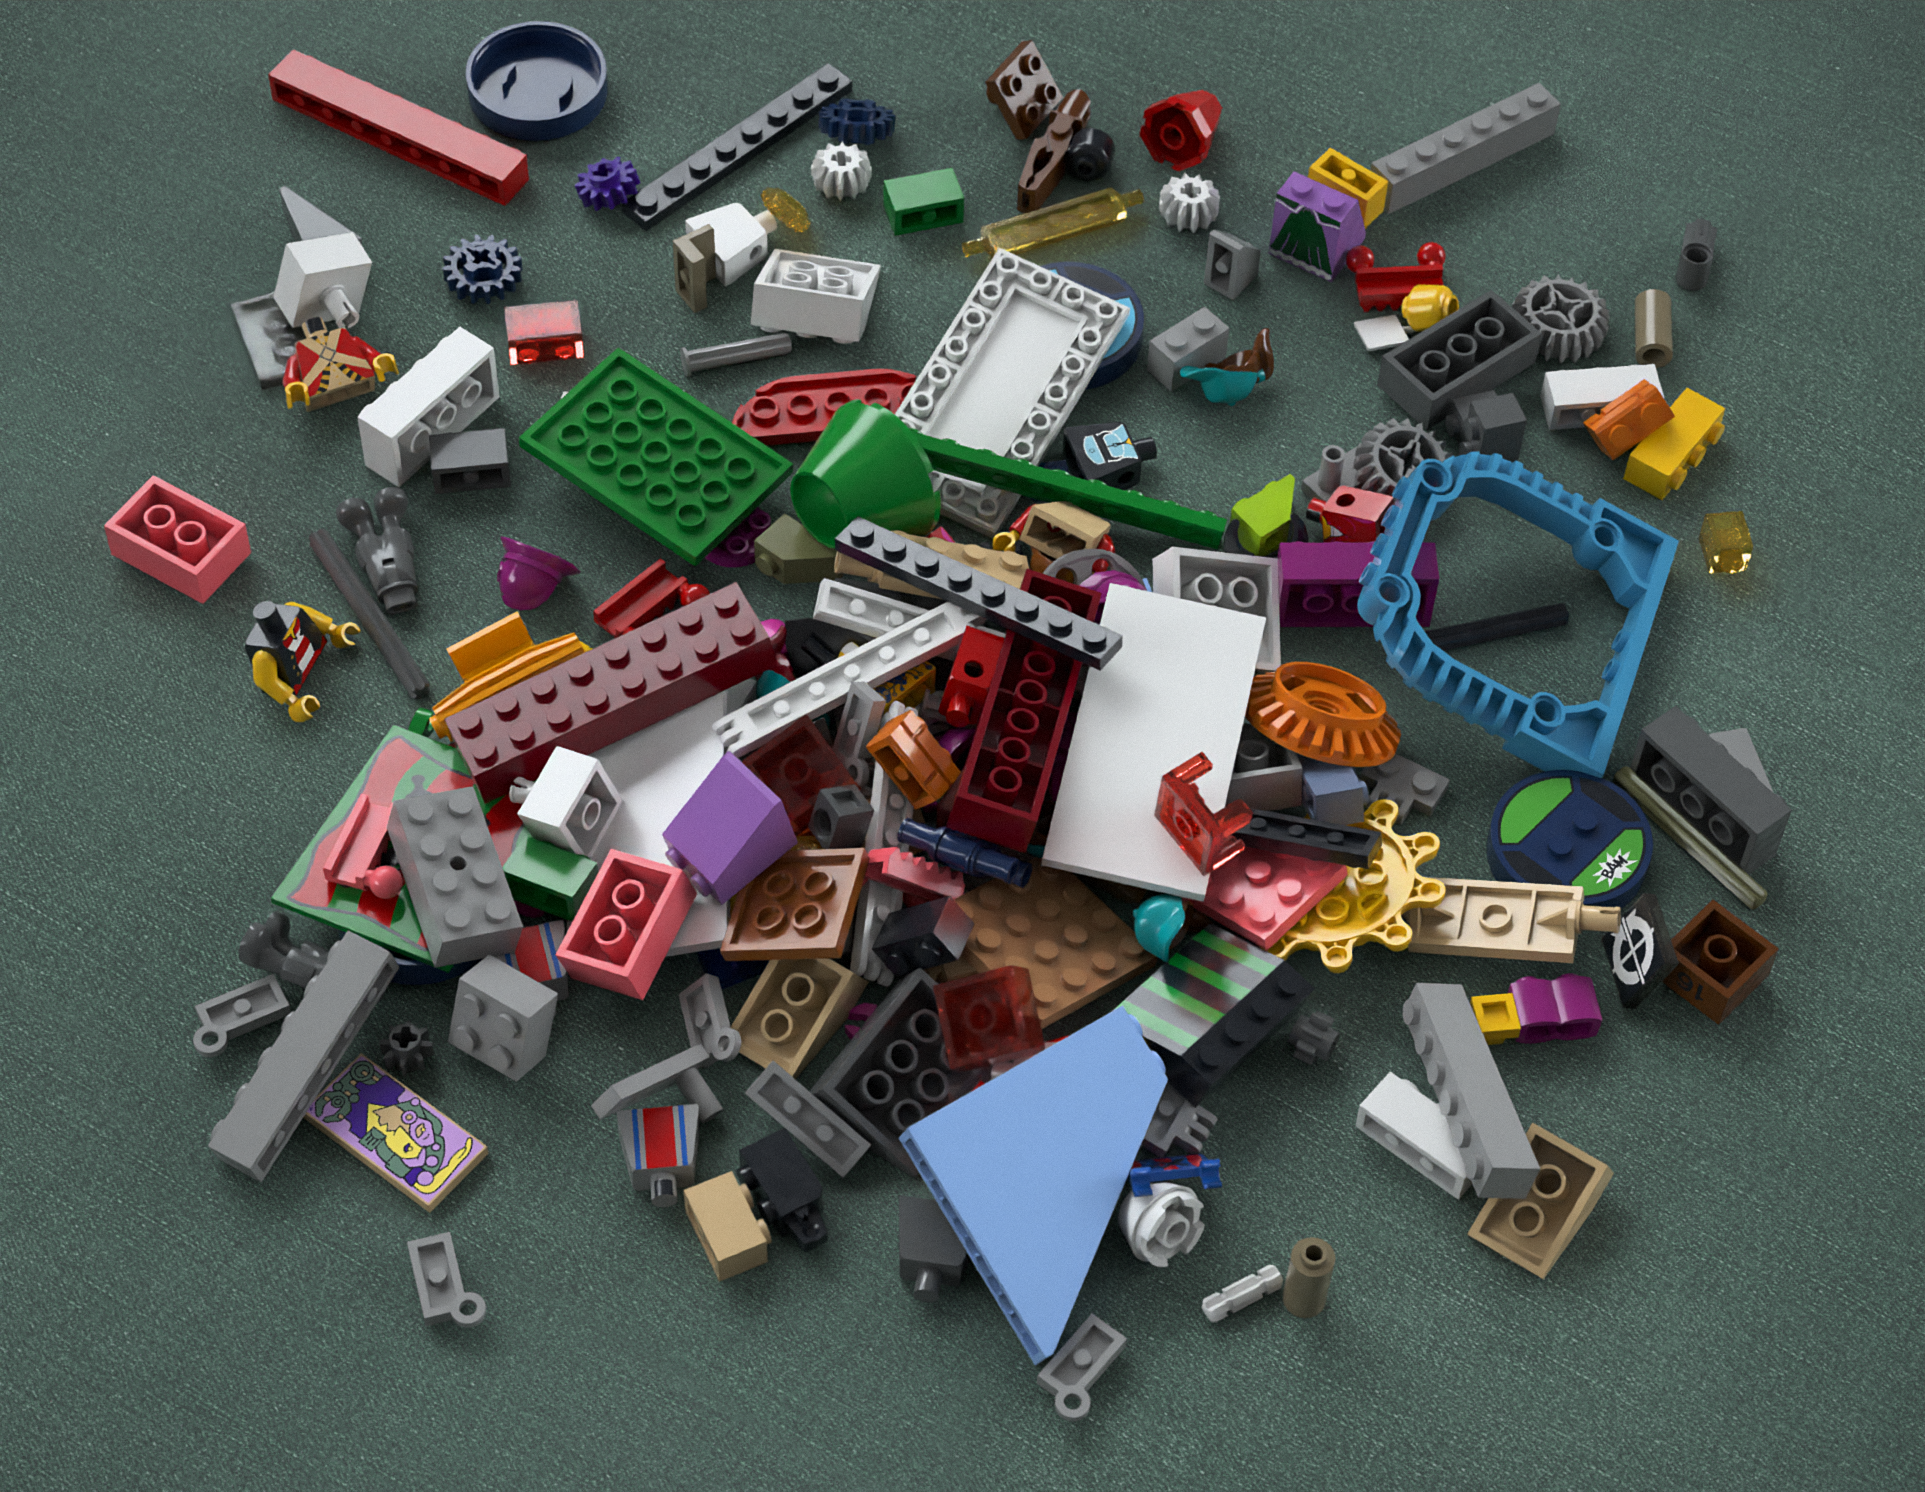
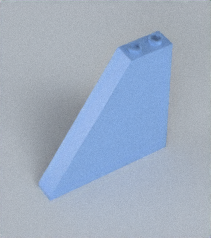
(1039, 1165)

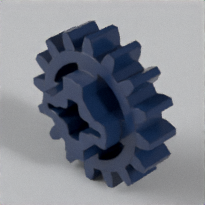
(856, 121)
(482, 269)

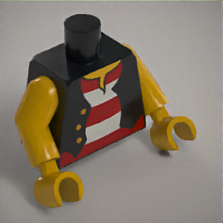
(287, 647)

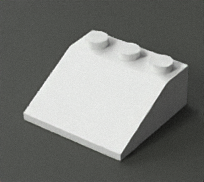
(814, 296)
(1227, 582)

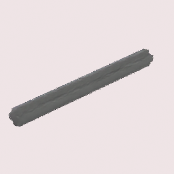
(369, 614)

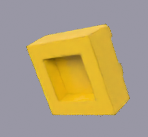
(1496, 1017)

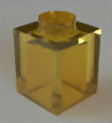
(1725, 542)

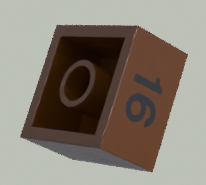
(1719, 961)

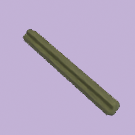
(1691, 838)

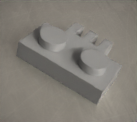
(1406, 785)
(1177, 1123)

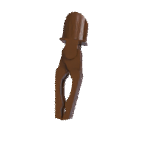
(1048, 154)

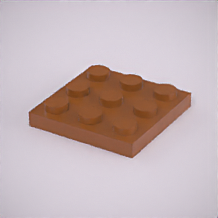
(797, 907)

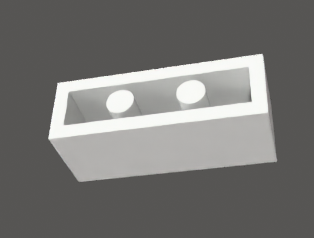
(1576, 395)
(1414, 1131)

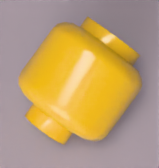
(1428, 306)

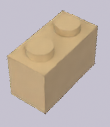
(726, 1225)

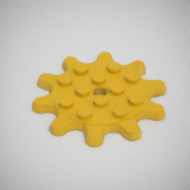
(1370, 900)

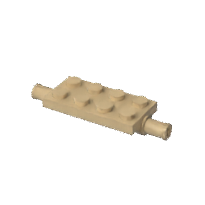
(1001, 565)
(1508, 921)

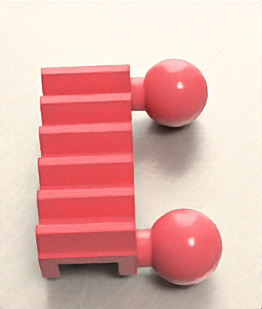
(361, 849)
(913, 876)

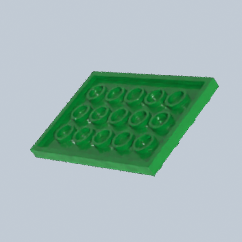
(656, 456)

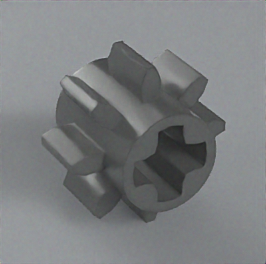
(1314, 1037)
(406, 1048)

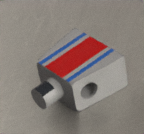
(537, 956)
(660, 1149)

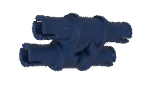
(964, 852)

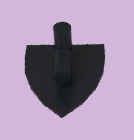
(816, 643)

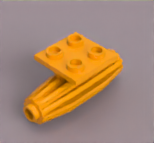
(499, 660)

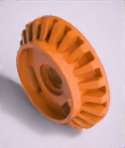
(1323, 715)

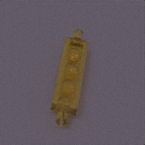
(1054, 223)

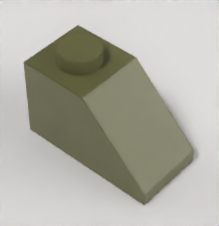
(793, 554)

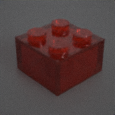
(797, 767)
(989, 1018)

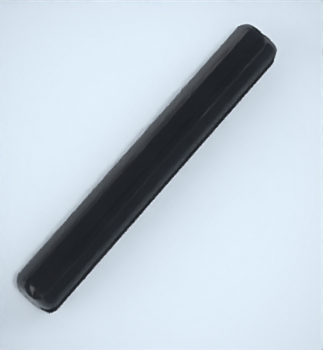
(1499, 626)

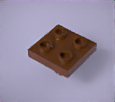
(1023, 89)

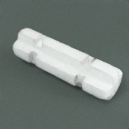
(1242, 1293)

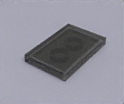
(266, 337)

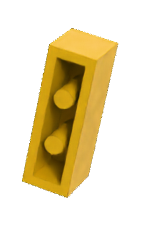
(1666, 454)

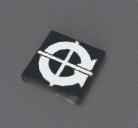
(1640, 951)

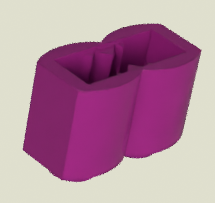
(1556, 1008)

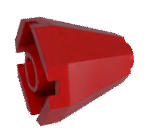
(1181, 128)

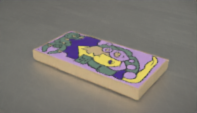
(395, 1132)

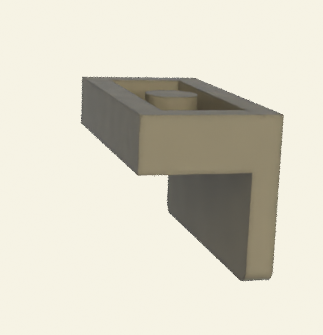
(694, 266)

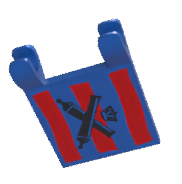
(1173, 1167)

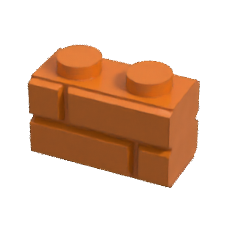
(1629, 419)
(913, 759)

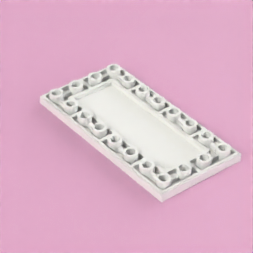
(1009, 376)
(1154, 705)
(655, 778)

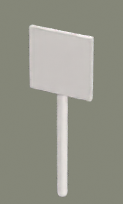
(1382, 332)

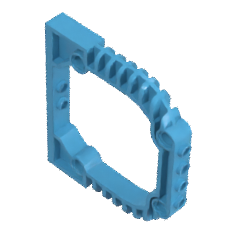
(1603, 538)

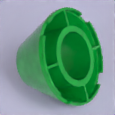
(866, 469)

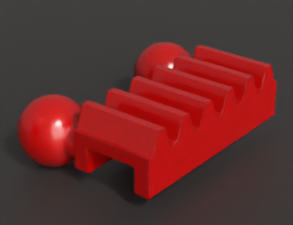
(1392, 284)
(645, 598)

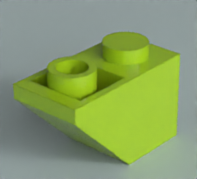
(1265, 517)

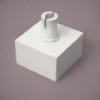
(323, 280)
(568, 802)

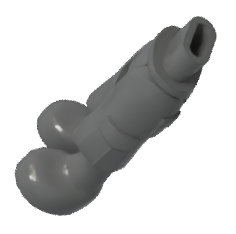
(385, 557)
(271, 950)

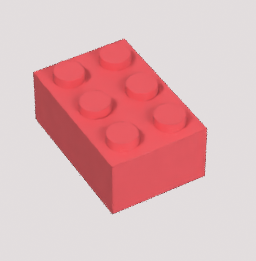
(178, 539)
(626, 924)

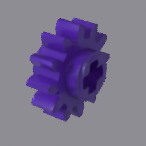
(607, 183)

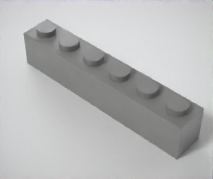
(1467, 146)
(303, 1055)
(1470, 1091)

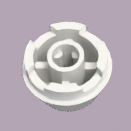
(1161, 1222)

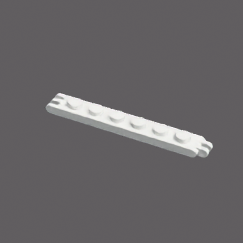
(829, 684)
(875, 898)

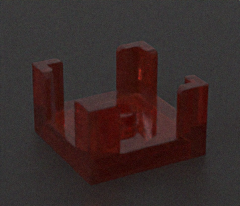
(1192, 824)

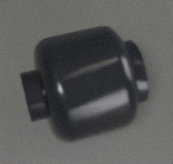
(1090, 154)

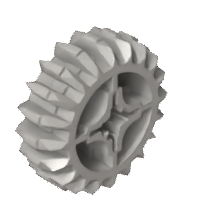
(1567, 316)
(1387, 447)

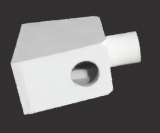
(738, 238)

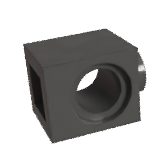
(841, 817)

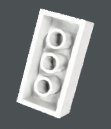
(432, 398)

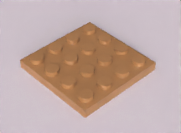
(1057, 932)

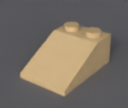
(796, 1011)
(1560, 1200)

